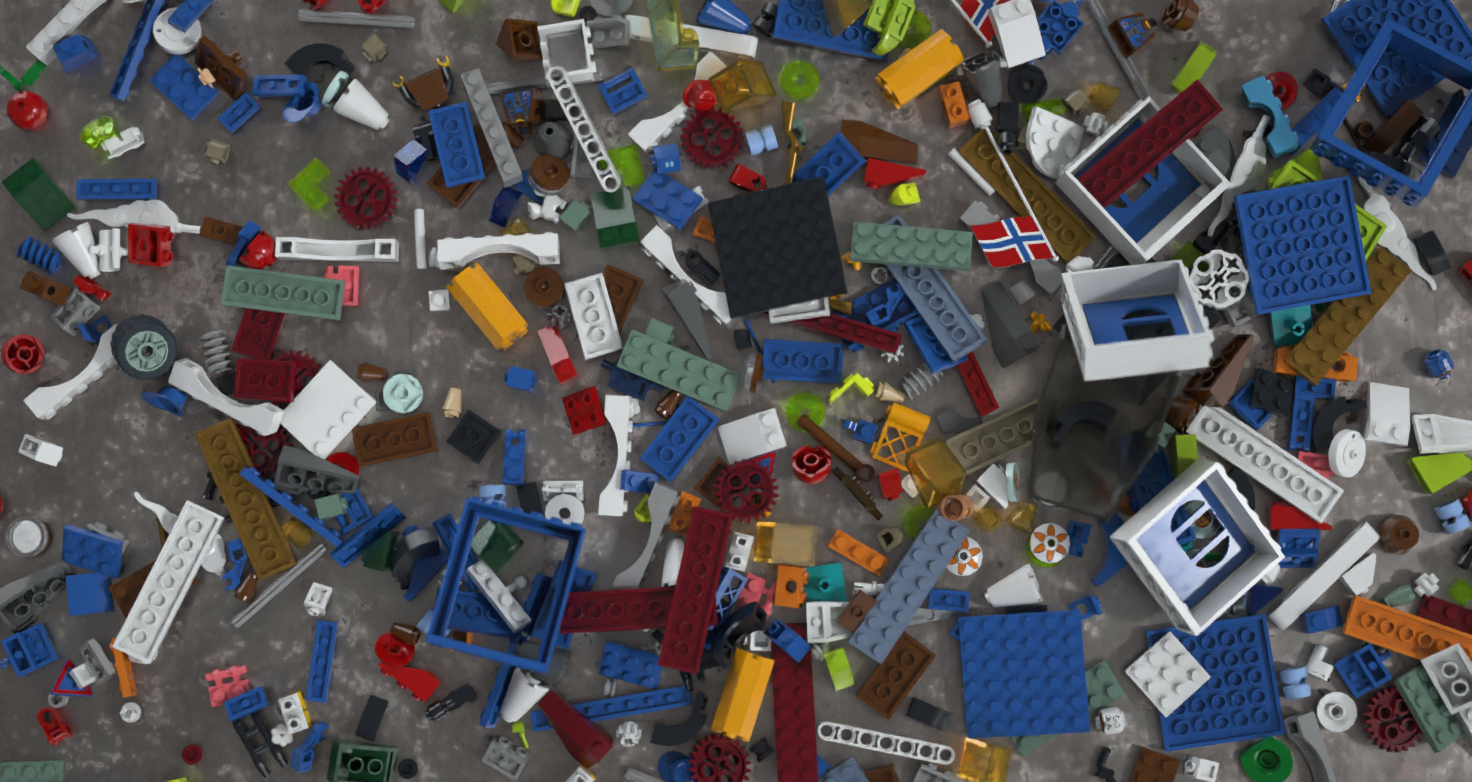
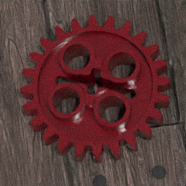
(727, 146)
(350, 189)
(302, 362)
(269, 463)
(745, 473)
(1399, 738)
(725, 749)

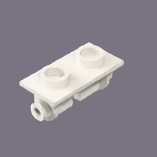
(131, 140)
(552, 488)

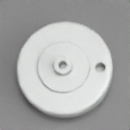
(172, 39)
(1347, 453)

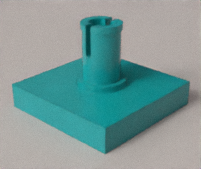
(1290, 325)
(825, 583)

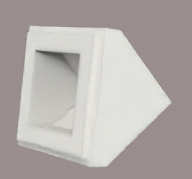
(1022, 291)

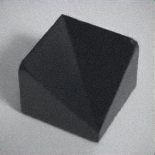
(742, 339)

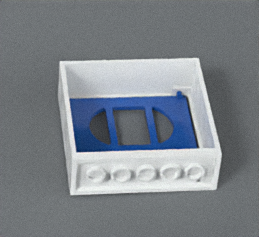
(1128, 225)
(1101, 298)
(1166, 568)

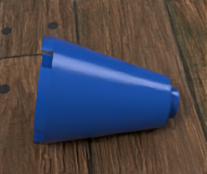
(724, 16)

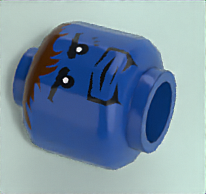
(1439, 364)

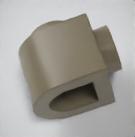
(374, 48)
(1075, 102)
(1021, 137)
(217, 152)
(523, 264)
(890, 538)

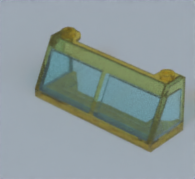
(672, 44)

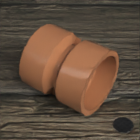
(957, 507)

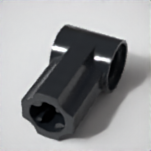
(424, 134)
(1208, 243)
(703, 269)

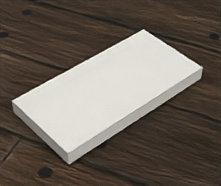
(593, 316)

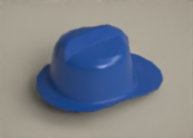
(309, 105)
(167, 399)
(674, 766)

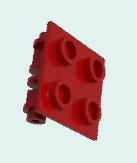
(584, 410)

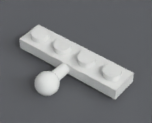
(499, 595)

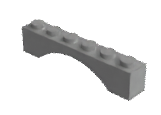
(491, 127)
(1043, 273)
(660, 505)
(1306, 735)

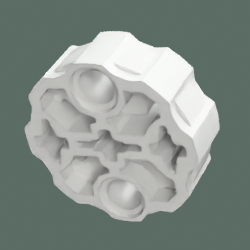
(1239, 281)

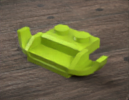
(890, 21)

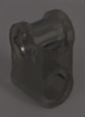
(553, 111)

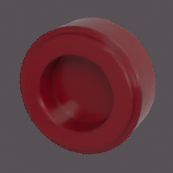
(192, 754)

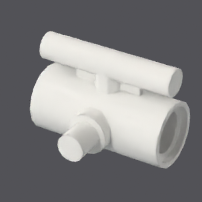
(109, 250)

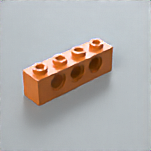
(1346, 366)

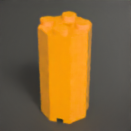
(919, 69)
(488, 307)
(742, 694)

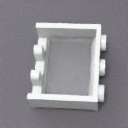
(568, 47)

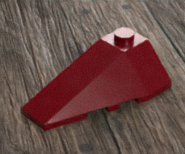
(580, 735)

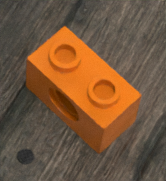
(953, 105)
(682, 514)
(783, 594)

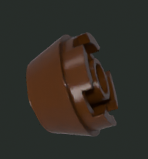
(1180, 15)
(1182, 413)
(1399, 535)

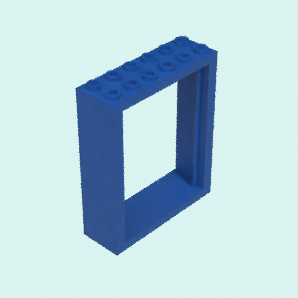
(1363, 166)
(515, 517)

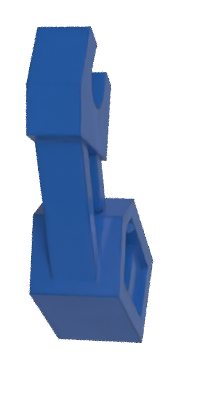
(243, 240)
(893, 299)
(235, 574)
(303, 754)

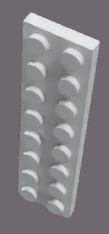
(1265, 462)
(168, 582)

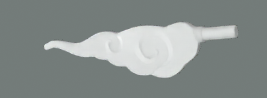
(1245, 172)
(139, 212)
(1394, 235)
(215, 557)

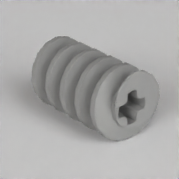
(215, 352)
(918, 380)

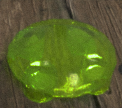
(98, 130)

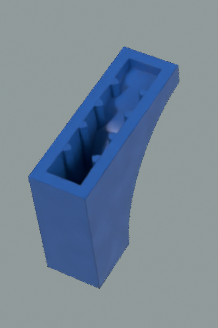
(1113, 558)
(423, 569)

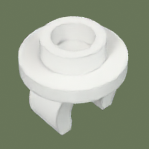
(817, 651)
(130, 712)

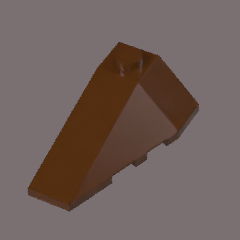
(878, 143)

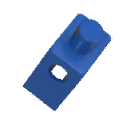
(74, 53)

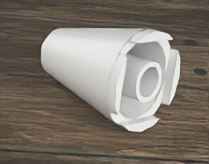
(361, 107)
(75, 247)
(672, 560)
(1015, 589)
(522, 694)

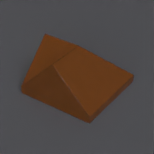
(520, 40)

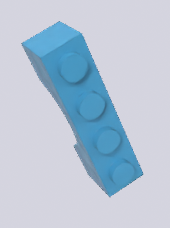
(1259, 95)

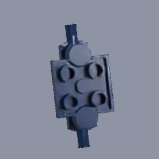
(1058, 26)

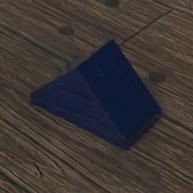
(409, 160)
(505, 206)
(1259, 597)

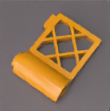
(905, 420)

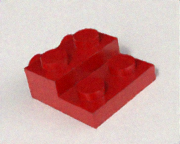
(149, 244)

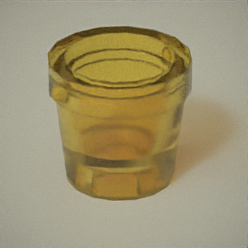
(1104, 95)
(516, 227)
(1022, 516)
(988, 519)
(297, 532)

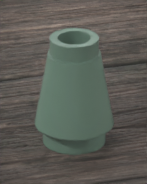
(1400, 596)

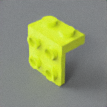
(863, 385)

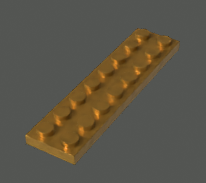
(1060, 225)
(1346, 319)
(245, 502)

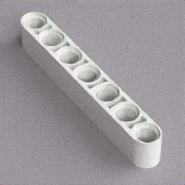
(709, 39)
(583, 118)
(1323, 575)
(894, 748)

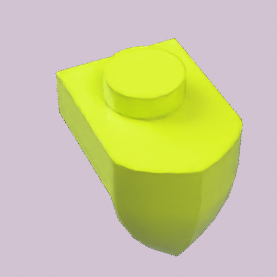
(565, 7)
(904, 195)
(642, 511)

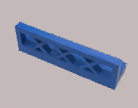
(724, 583)

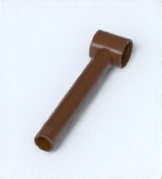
(835, 448)

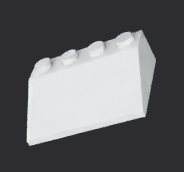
(326, 410)

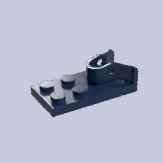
(1464, 144)

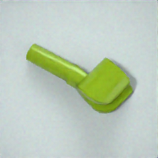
(519, 727)

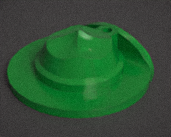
(1267, 760)

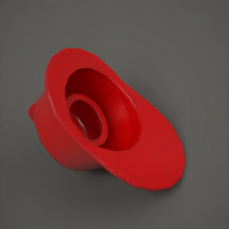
(699, 95)

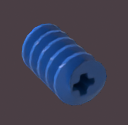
(40, 256)

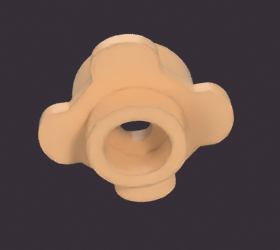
(206, 77)

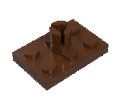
(222, 67)

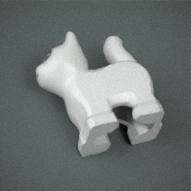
(548, 209)

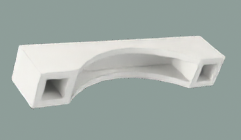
(61, 28)
(650, 131)
(660, 247)
(337, 250)
(458, 252)
(192, 379)
(47, 400)
(617, 411)

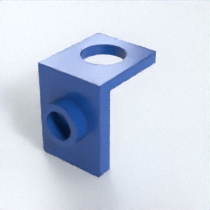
(90, 332)
(1093, 606)

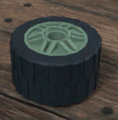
(144, 362)

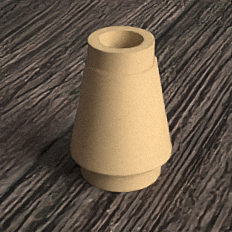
(888, 393)
(452, 404)

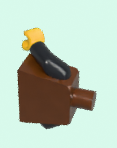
(429, 88)

